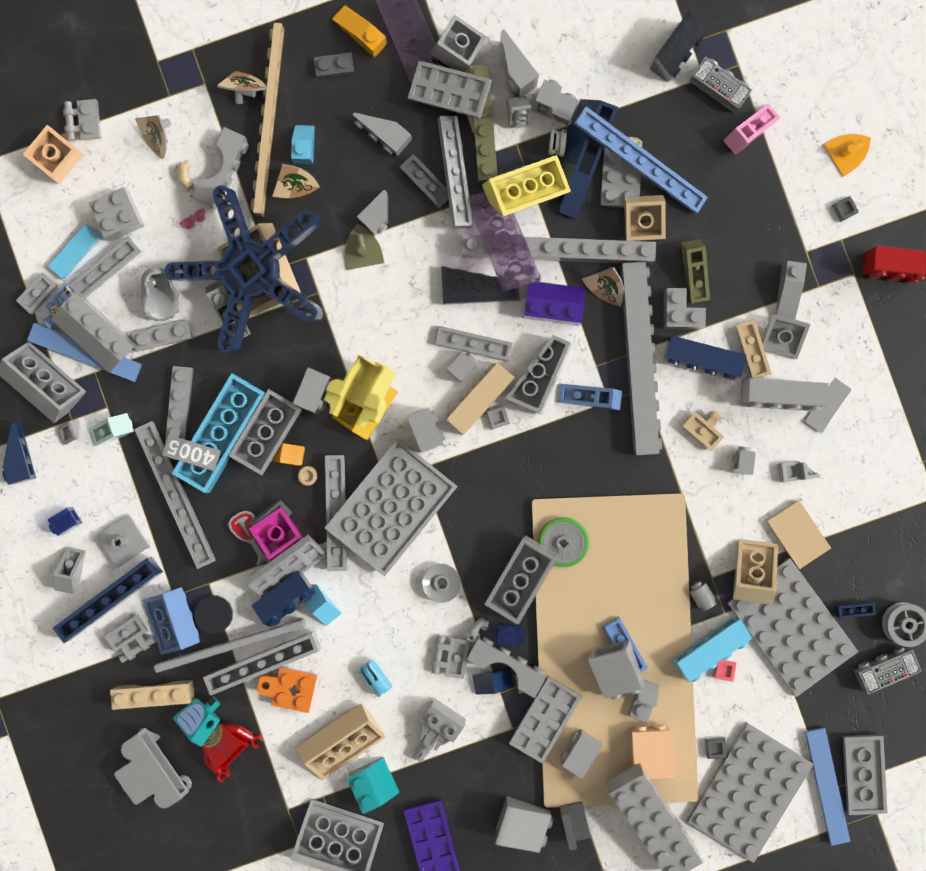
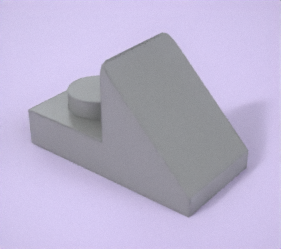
(644, 701)

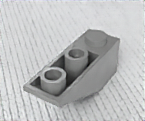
(518, 111)
(387, 132)
(219, 298)

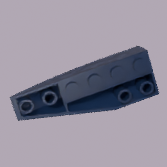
(582, 157)

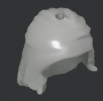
(158, 302)

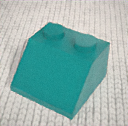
(372, 785)

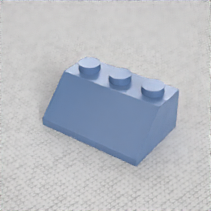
(171, 621)

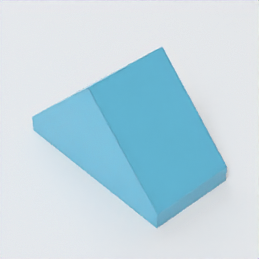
(322, 606)

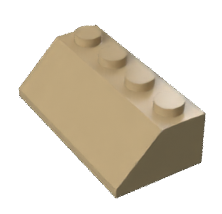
(341, 742)

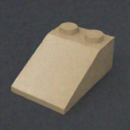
(756, 572)

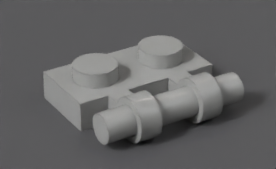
(89, 120)
(127, 633)
(456, 659)

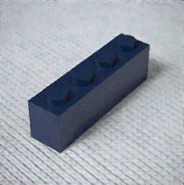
(704, 357)

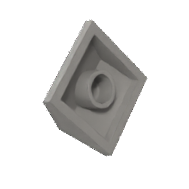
(785, 336)

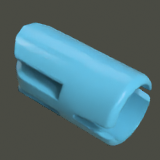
(375, 678)

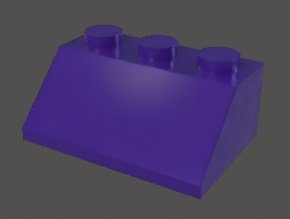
(554, 303)

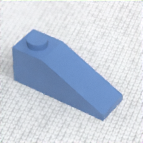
(590, 396)

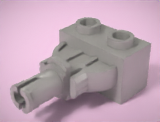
(438, 725)

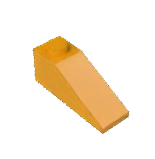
(360, 30)

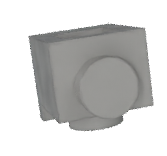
(743, 461)

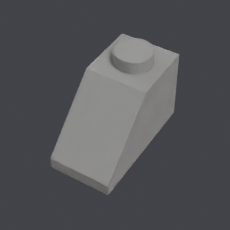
(375, 215)
(69, 570)

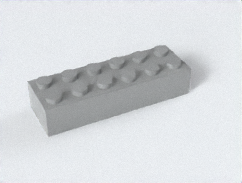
(653, 820)

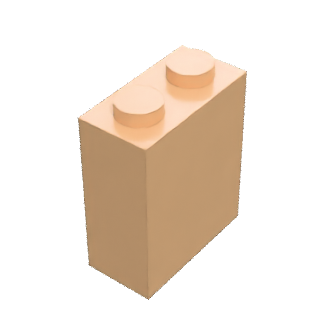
(653, 750)

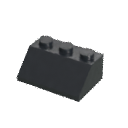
(678, 47)

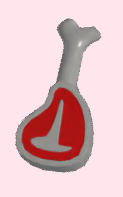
(239, 526)

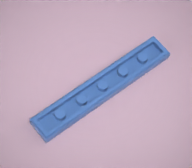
(66, 345)
(827, 786)

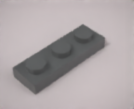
(425, 181)

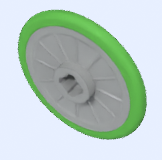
(573, 533)

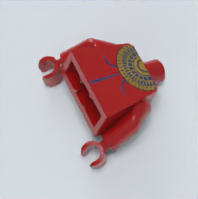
(224, 746)

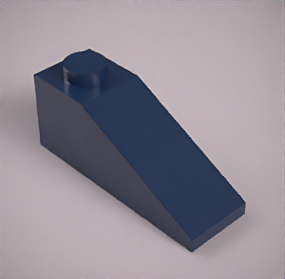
(17, 459)

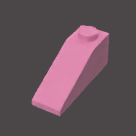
(751, 129)

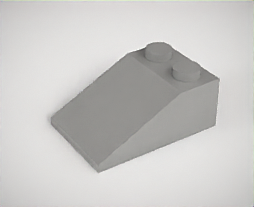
(519, 72)

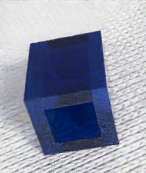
(64, 521)
(510, 635)

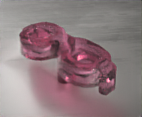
(199, 216)

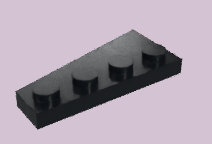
(470, 287)

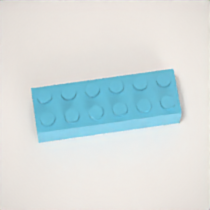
(222, 430)

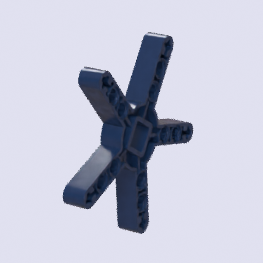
(238, 253)

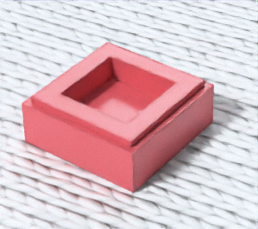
(725, 670)

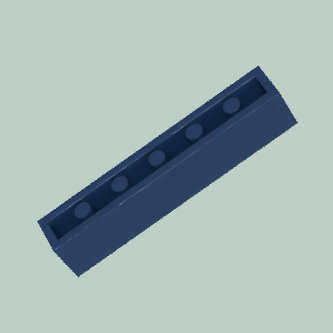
(107, 600)

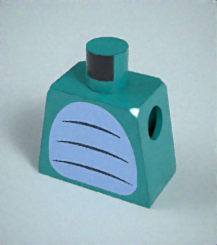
(198, 719)

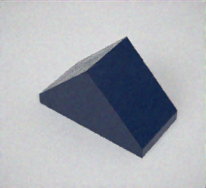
(492, 681)

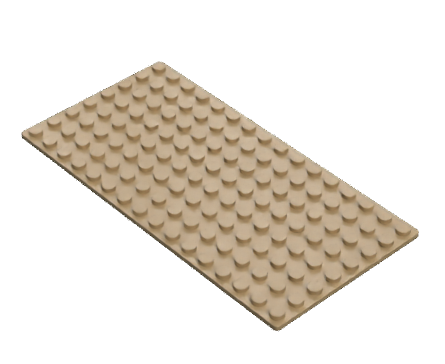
(633, 573)

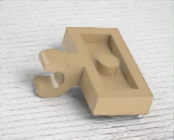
(704, 430)

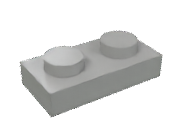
(37, 293)

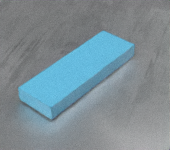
(74, 251)

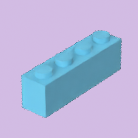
(712, 649)

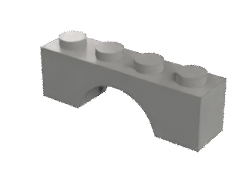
(232, 147)
(529, 678)

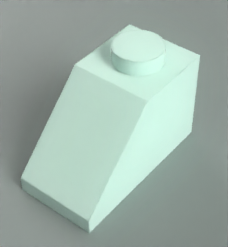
(111, 429)

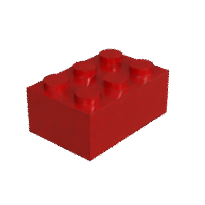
(895, 264)

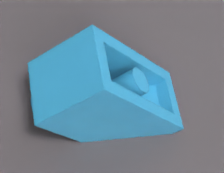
(303, 145)

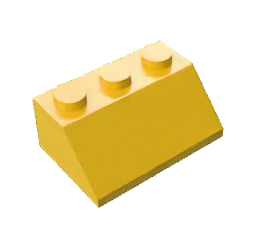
(350, 415)

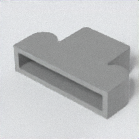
(149, 772)

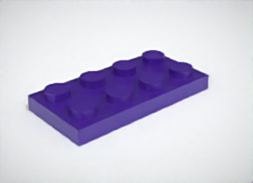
(431, 837)

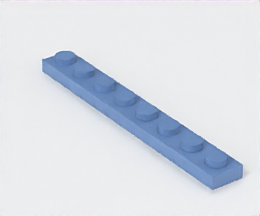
(640, 160)

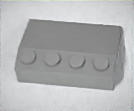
(336, 839)

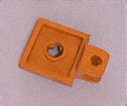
(279, 688)

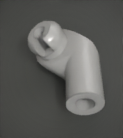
(474, 629)

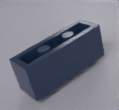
(283, 599)

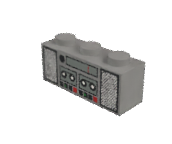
(720, 84)
(887, 669)

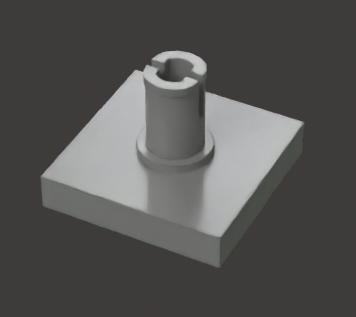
(123, 541)

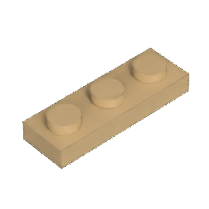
(754, 349)

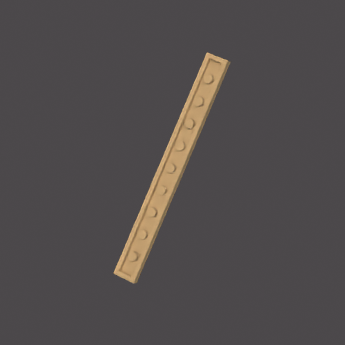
(266, 128)

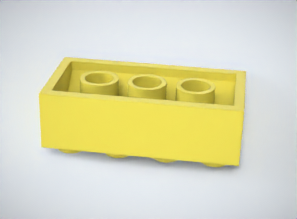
(526, 186)

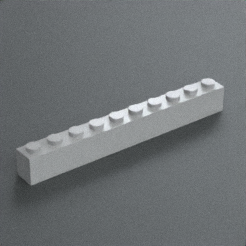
(573, 250)
(640, 359)

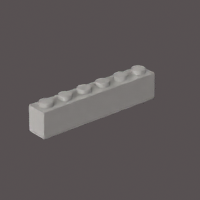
(262, 662)

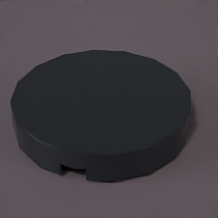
(213, 614)

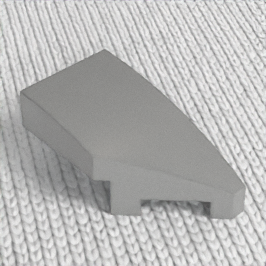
(796, 471)

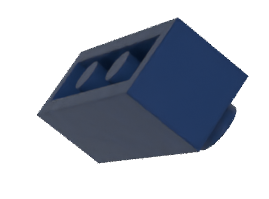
(855, 609)

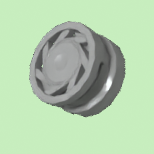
(559, 143)

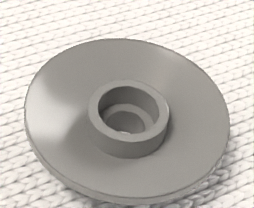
(434, 590)

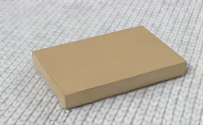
(798, 534)

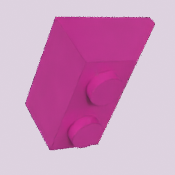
(276, 533)

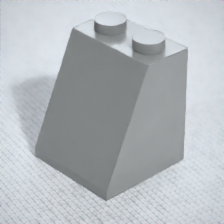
(616, 669)
(522, 825)

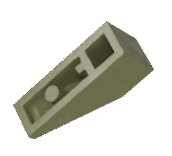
(696, 270)

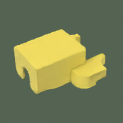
(363, 386)

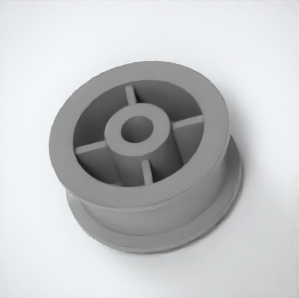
(895, 622)

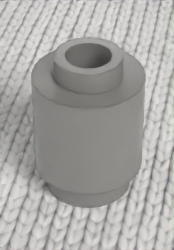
(702, 595)

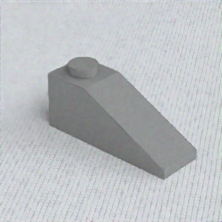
(790, 288)

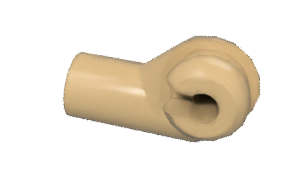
(182, 169)

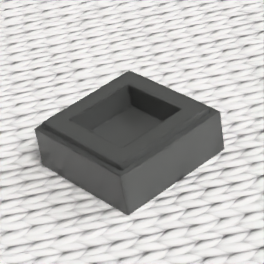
(845, 208)
(715, 747)

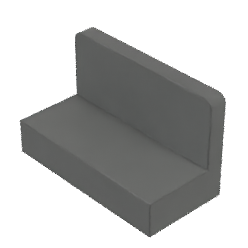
(574, 823)

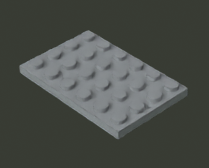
(391, 507)
(795, 631)
(750, 792)

